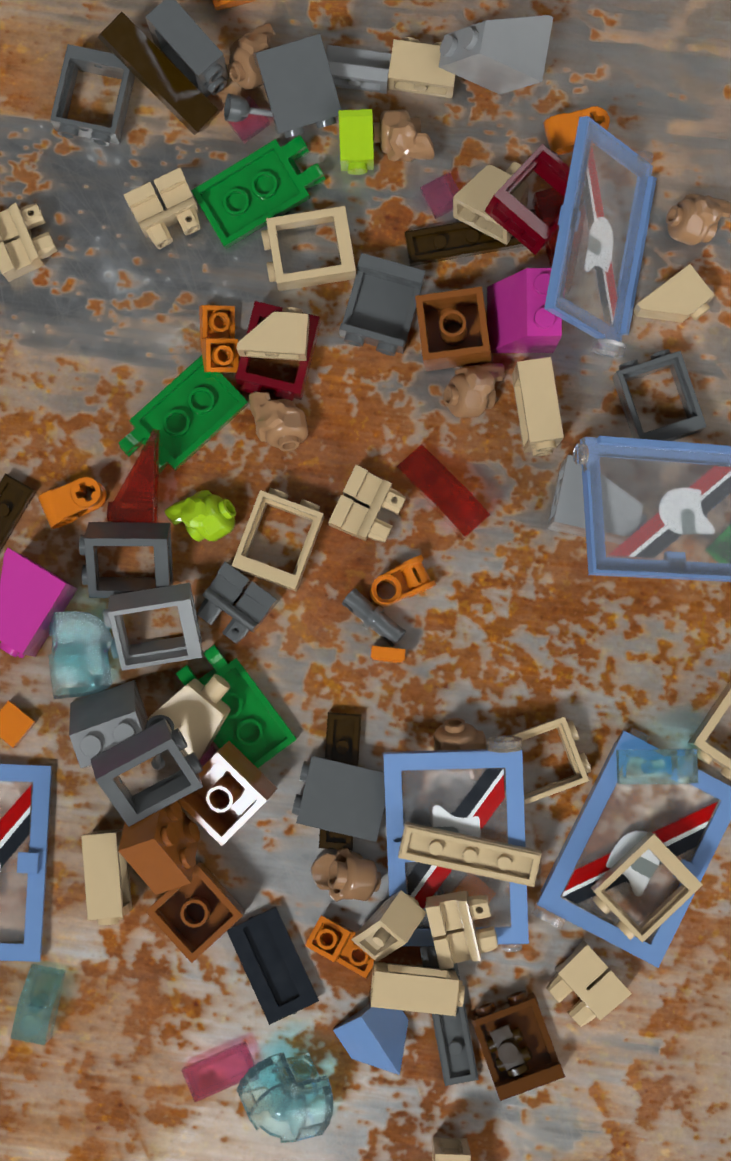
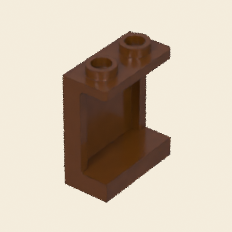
(521, 1012)

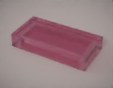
(218, 1071)

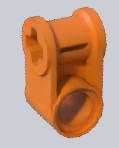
(562, 128)
(67, 503)
(403, 581)

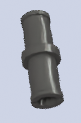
(373, 617)

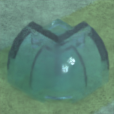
(79, 654)
(287, 1097)

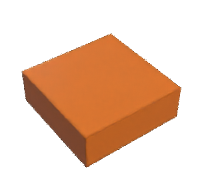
(387, 654)
(14, 724)

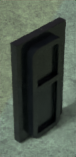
(272, 965)

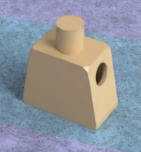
(476, 194)
(198, 712)

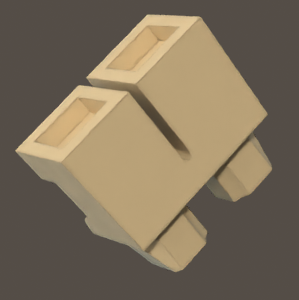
(179, 207)
(18, 248)
(375, 495)
(454, 929)
(593, 983)

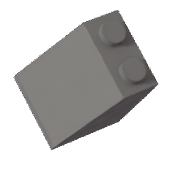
(499, 52)
(568, 502)
(105, 720)

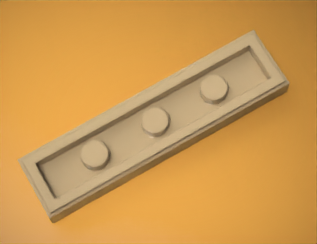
(469, 854)

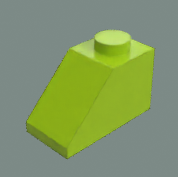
(356, 141)

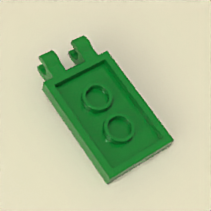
(257, 189)
(186, 414)
(252, 721)

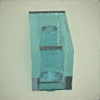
(657, 766)
(38, 1005)

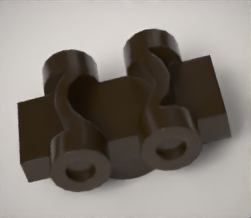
(510, 1055)

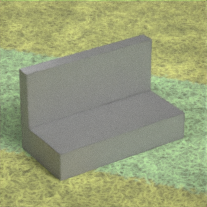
(359, 68)

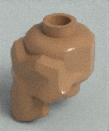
(242, 63)
(402, 137)
(696, 218)
(473, 389)
(278, 421)
(458, 736)
(346, 875)

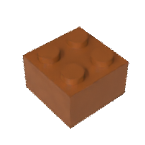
(453, 329)
(229, 794)
(162, 848)
(196, 913)

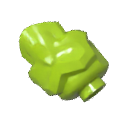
(204, 516)

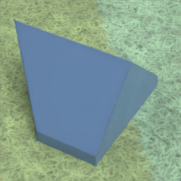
(375, 1037)

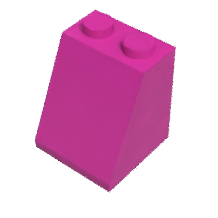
(518, 314)
(27, 603)

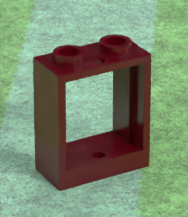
(514, 215)
(282, 390)

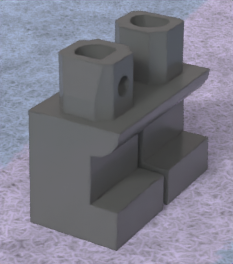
(223, 596)

